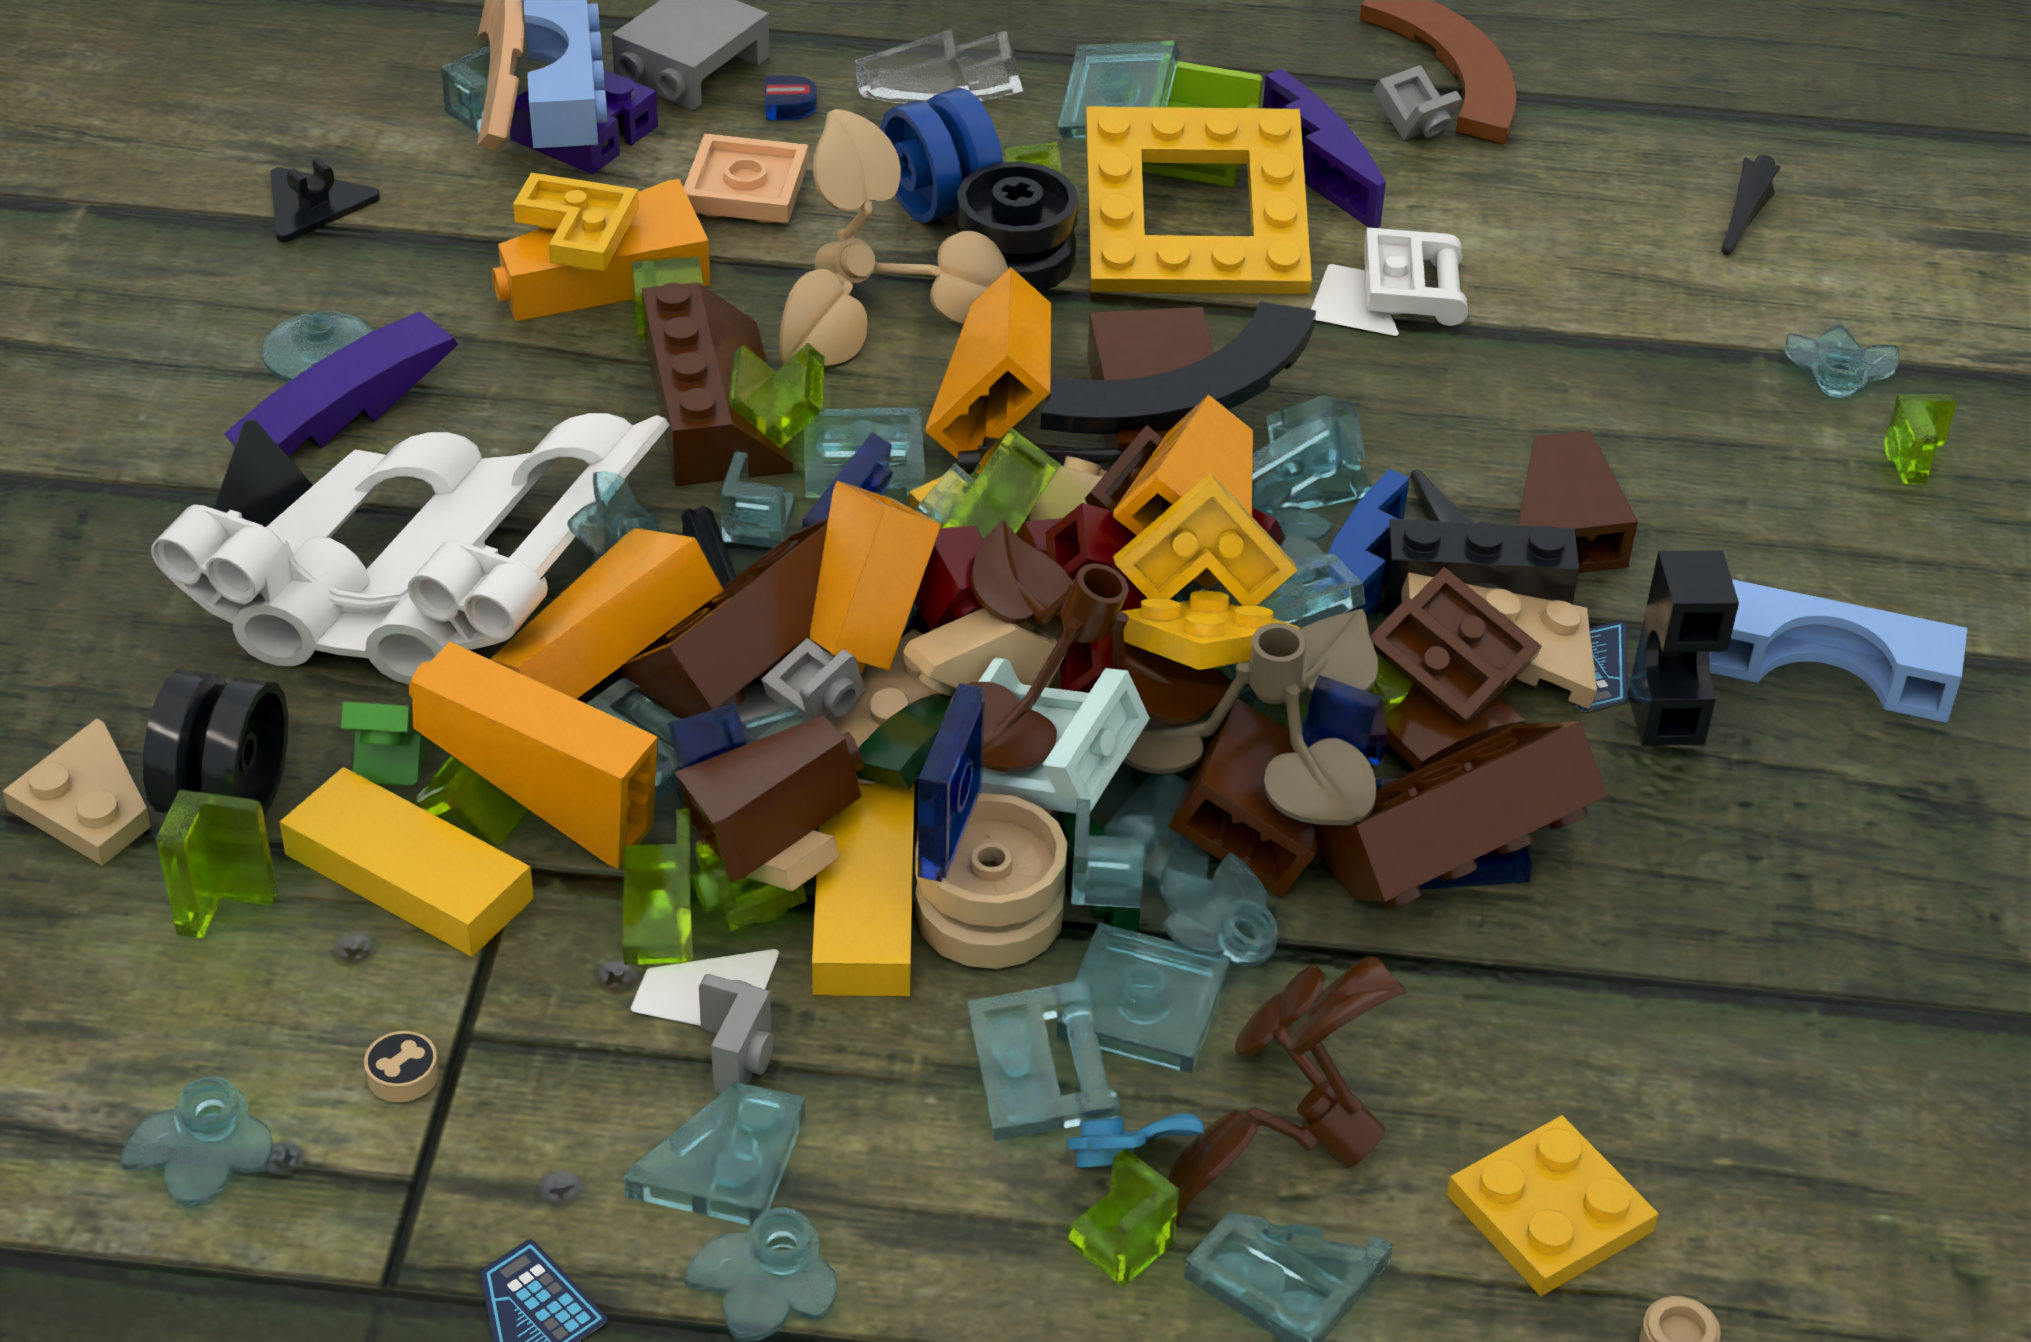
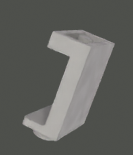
(687, 40)

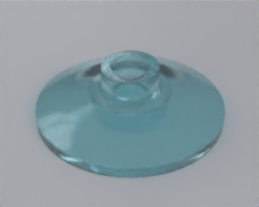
(308, 339)

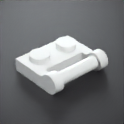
(1397, 274)

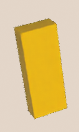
(407, 861)
(866, 898)

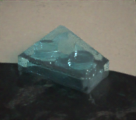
(1309, 467)
(724, 1156)
(1285, 1274)

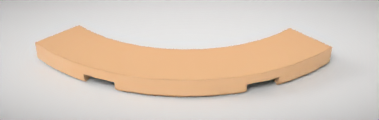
(504, 28)

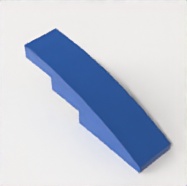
(1364, 534)

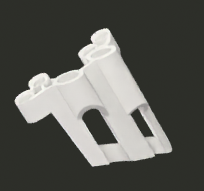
(433, 584)

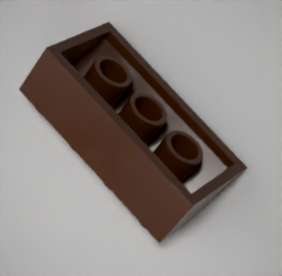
(691, 363)
(736, 632)
(1462, 809)

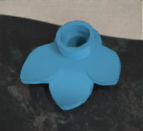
(1106, 1137)

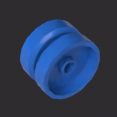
(938, 149)

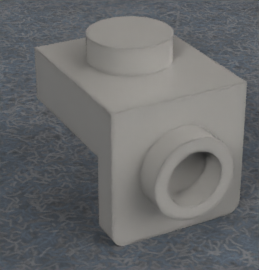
(1415, 103)
(816, 682)
(743, 1029)

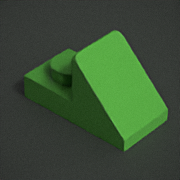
(385, 742)

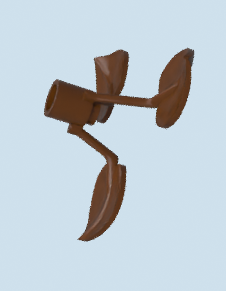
(1024, 583)
(1330, 1109)

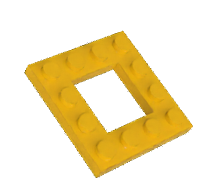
(1129, 261)

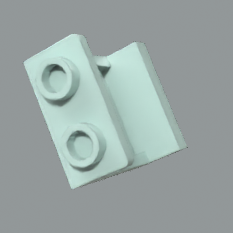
(1090, 743)

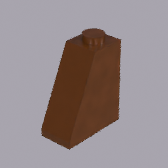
(1576, 489)
(770, 792)
(1228, 807)

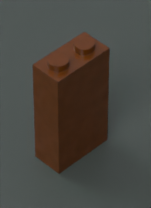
(1144, 345)

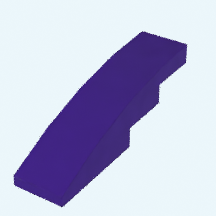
(1332, 154)
(351, 381)

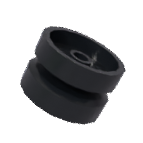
(1026, 214)
(215, 739)

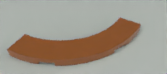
(1468, 55)

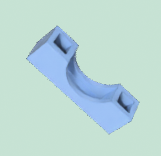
(570, 92)
(1902, 657)

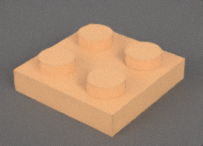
(746, 178)

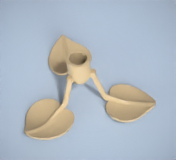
(850, 170)

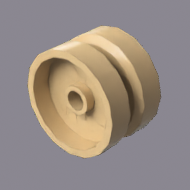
(1001, 888)

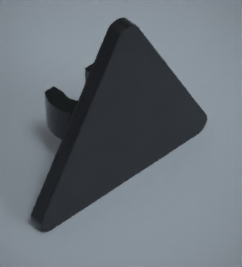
(313, 200)
(260, 478)

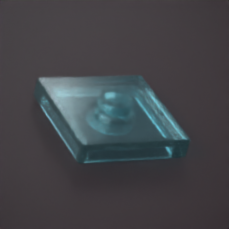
(1117, 77)
(1151, 996)

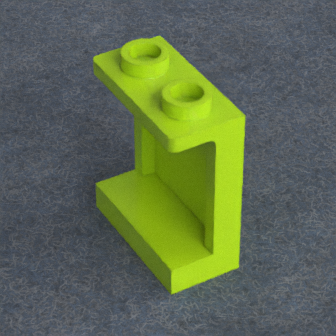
(1209, 88)

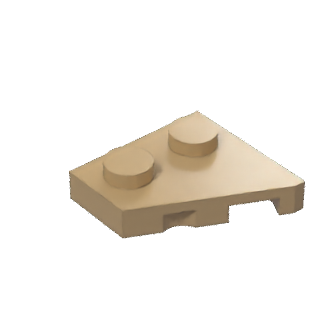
(82, 796)

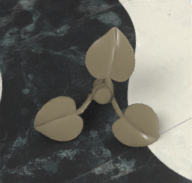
(1314, 784)

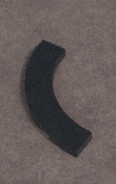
(1229, 375)

